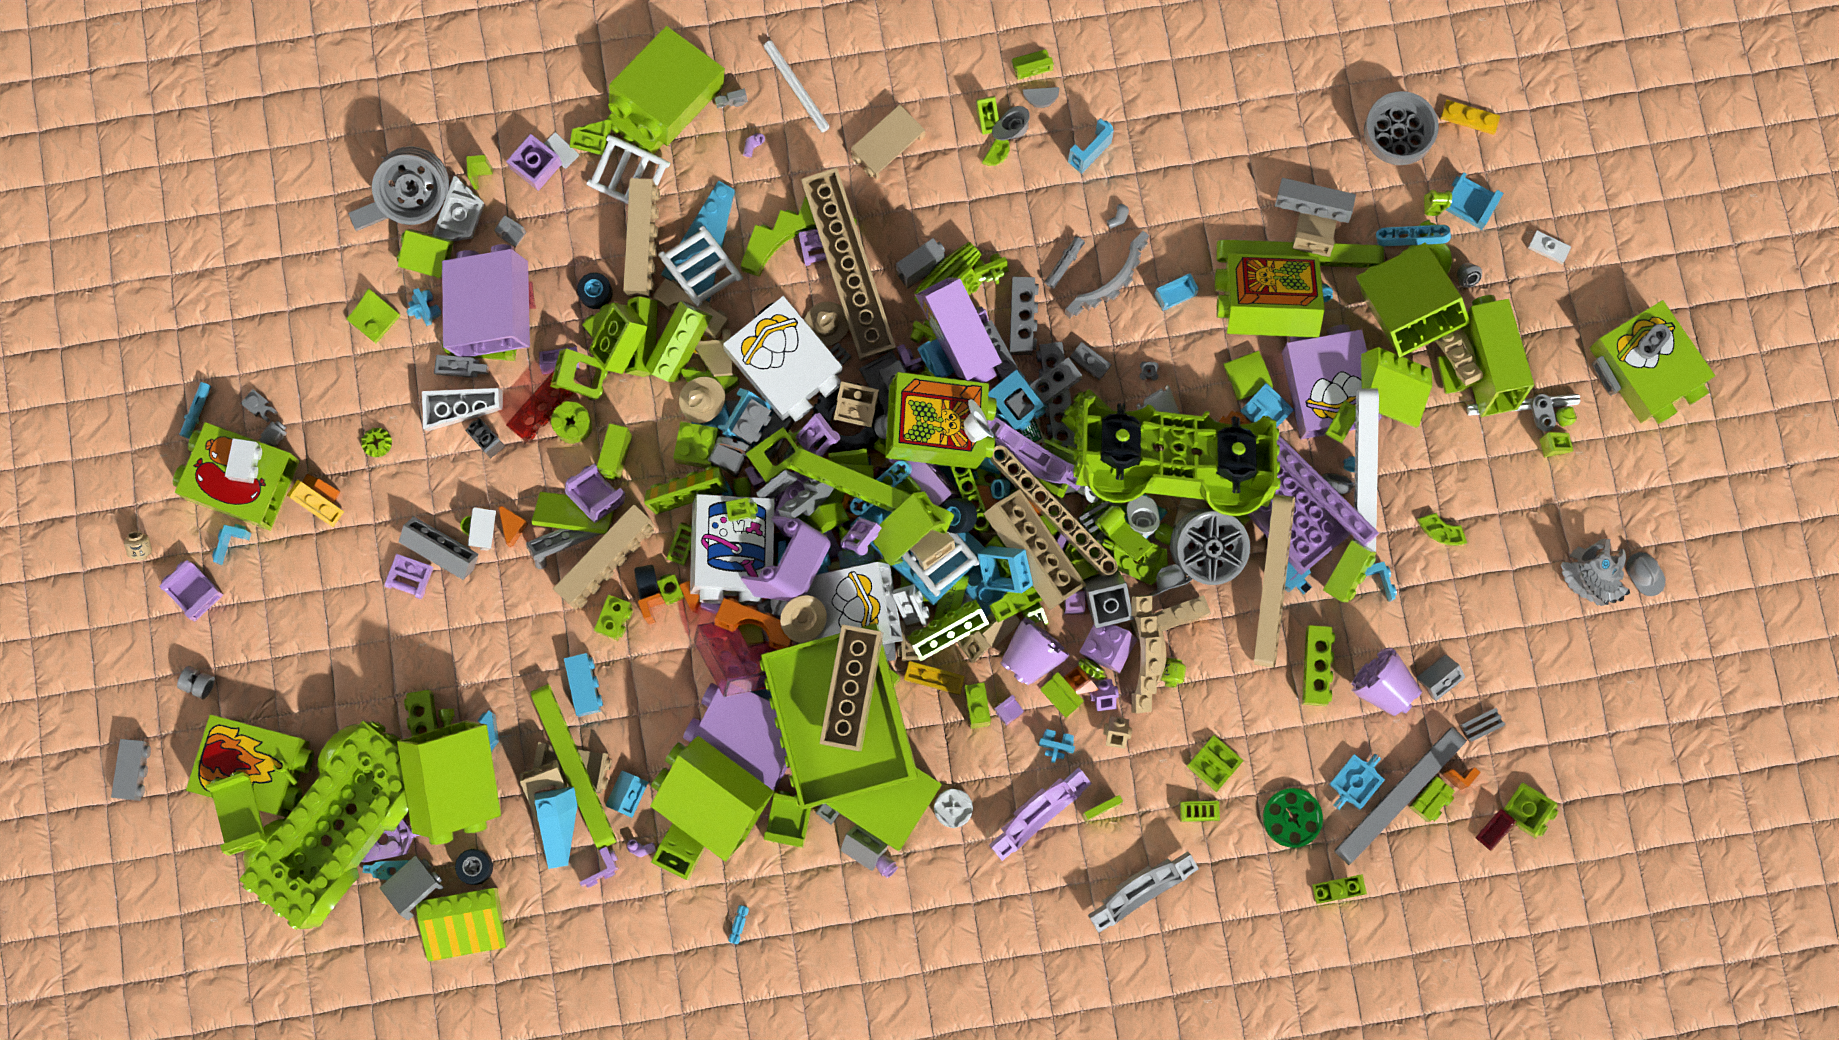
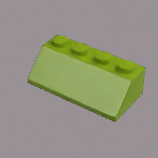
(678, 342)

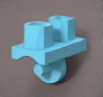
(419, 306)
(1065, 746)

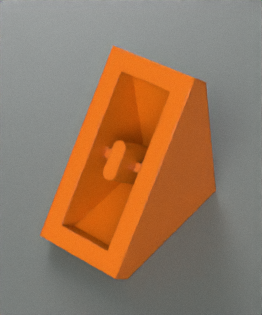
(321, 488)
(512, 526)
(692, 599)

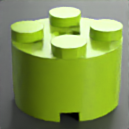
(569, 412)

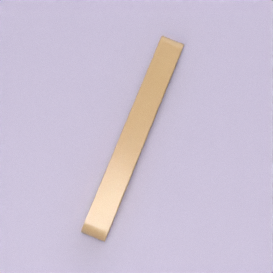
(1063, 514)
(1274, 580)

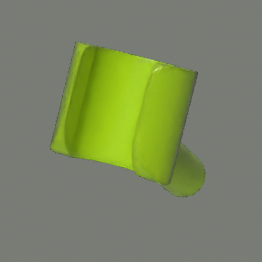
(285, 771)

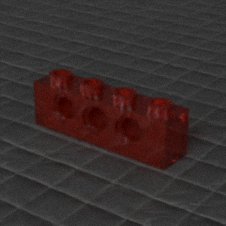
(517, 423)

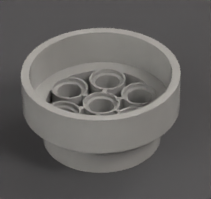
(1410, 109)

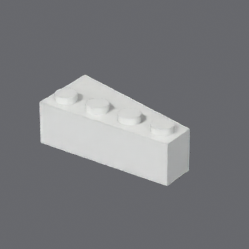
(454, 406)

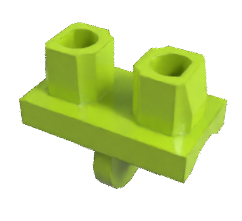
(992, 270)
(921, 330)

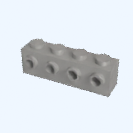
(1315, 200)
(438, 548)

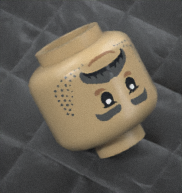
(137, 545)

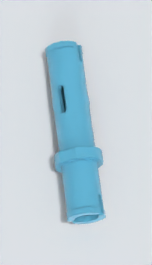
(191, 418)

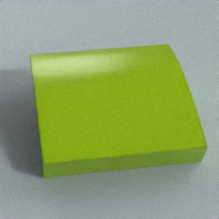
(1247, 374)
(1215, 763)

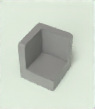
(510, 231)

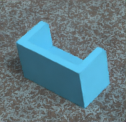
(1176, 292)

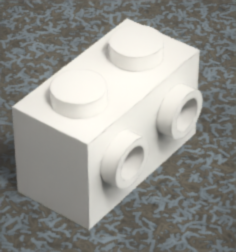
(243, 461)

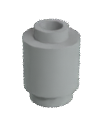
(273, 433)

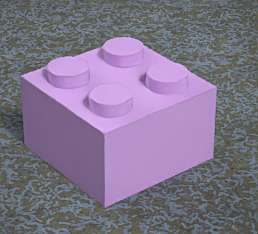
(534, 162)
(1108, 646)

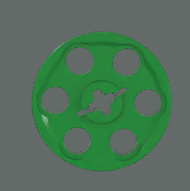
(1289, 827)

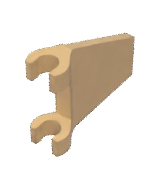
(714, 356)

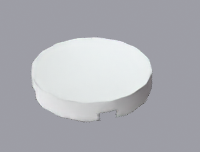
(953, 808)

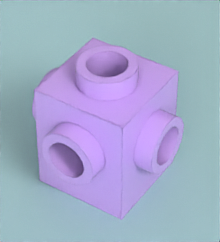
(1105, 696)

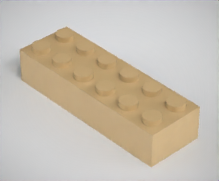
(640, 238)
(605, 557)
(1049, 567)
(851, 688)

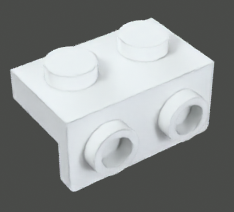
(911, 605)

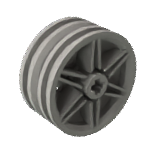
(387, 196)
(1187, 532)

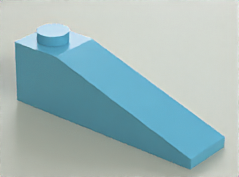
(556, 820)

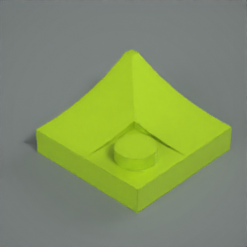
(373, 316)

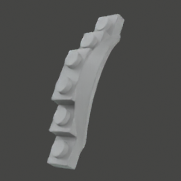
(1112, 288)
(1141, 889)

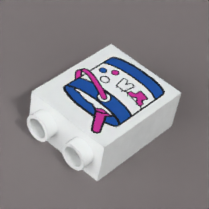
(727, 549)

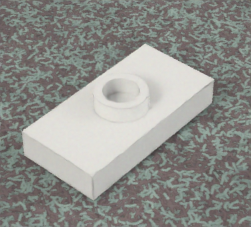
(1549, 247)

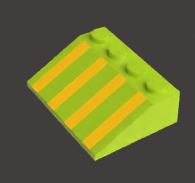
(683, 491)
(461, 924)

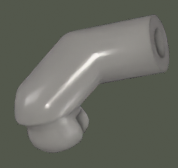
(1121, 216)

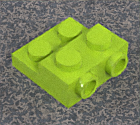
(1531, 810)

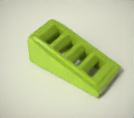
(682, 526)
(1183, 811)

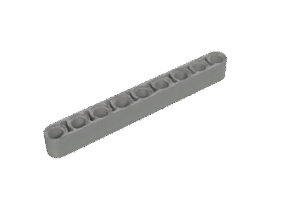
(1400, 796)

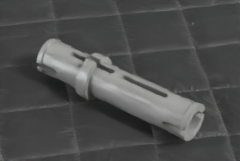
(1068, 256)

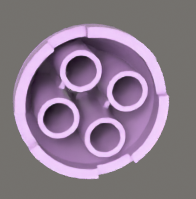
(1032, 652)
(1387, 683)

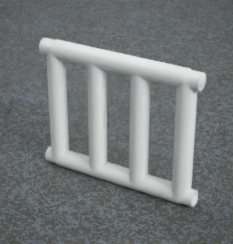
(629, 149)
(687, 285)
(923, 574)

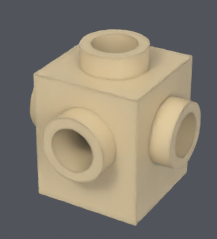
(1117, 732)

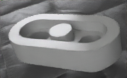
(1653, 342)
(1542, 413)

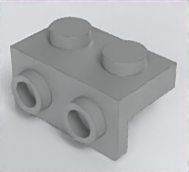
(751, 422)

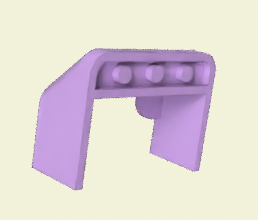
(797, 565)

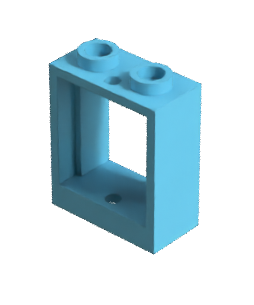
(1018, 564)

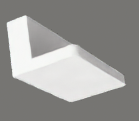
(481, 528)

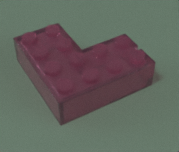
(730, 659)

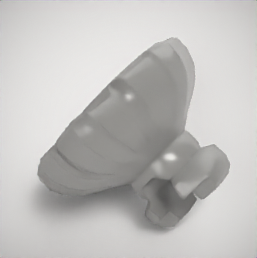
(1340, 483)

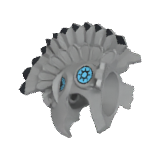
(1597, 576)

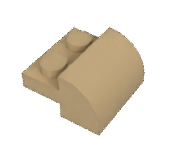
(856, 404)

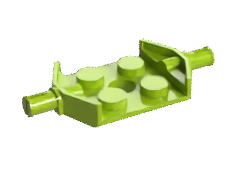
(1146, 569)

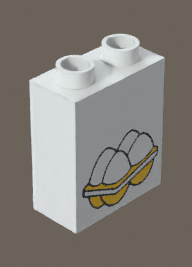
(784, 360)
(858, 599)

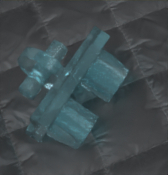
(851, 559)

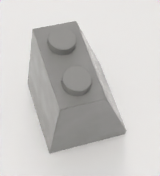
(1107, 599)

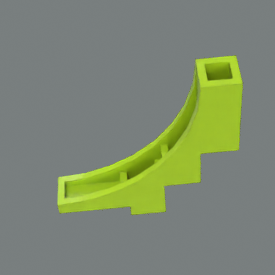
(766, 242)

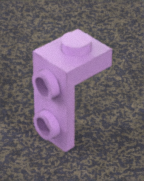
(609, 857)

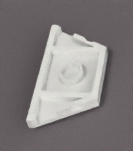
(459, 213)

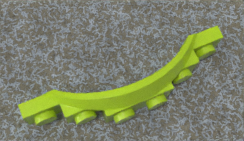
(1016, 602)

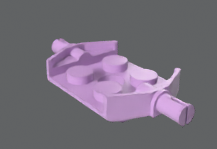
(397, 845)

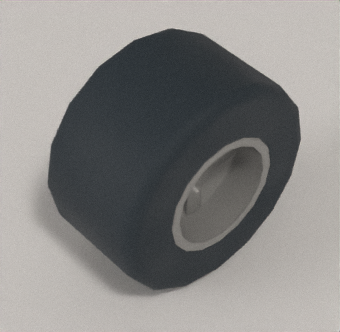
(467, 866)

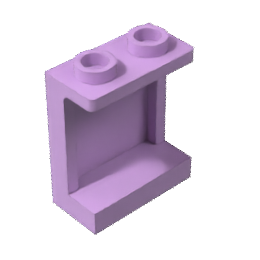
(593, 493)
(191, 590)

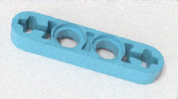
(1413, 232)
(895, 467)

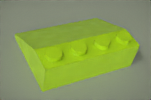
(1400, 384)

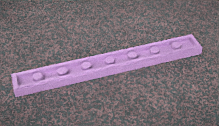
(1325, 494)

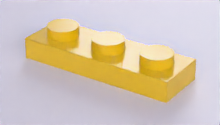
(1470, 117)
(315, 503)
(934, 678)

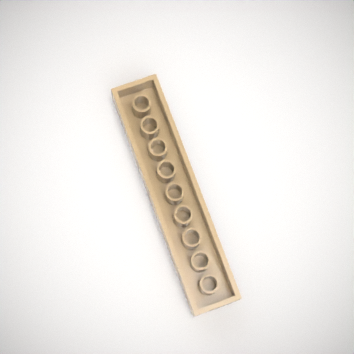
(848, 264)

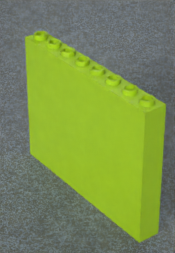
(824, 773)

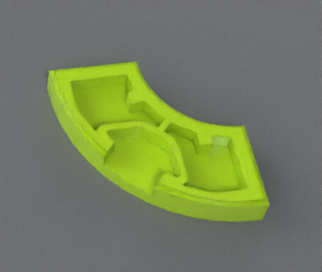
(1442, 532)

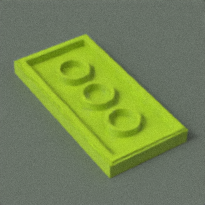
(561, 512)

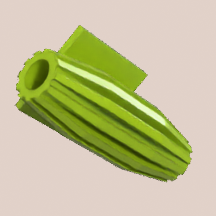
(955, 265)

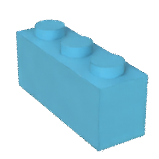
(583, 684)

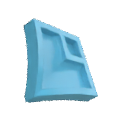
(1267, 403)

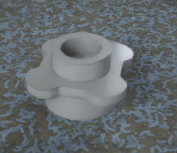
(1145, 374)

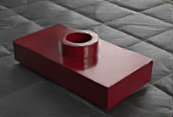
(1496, 829)

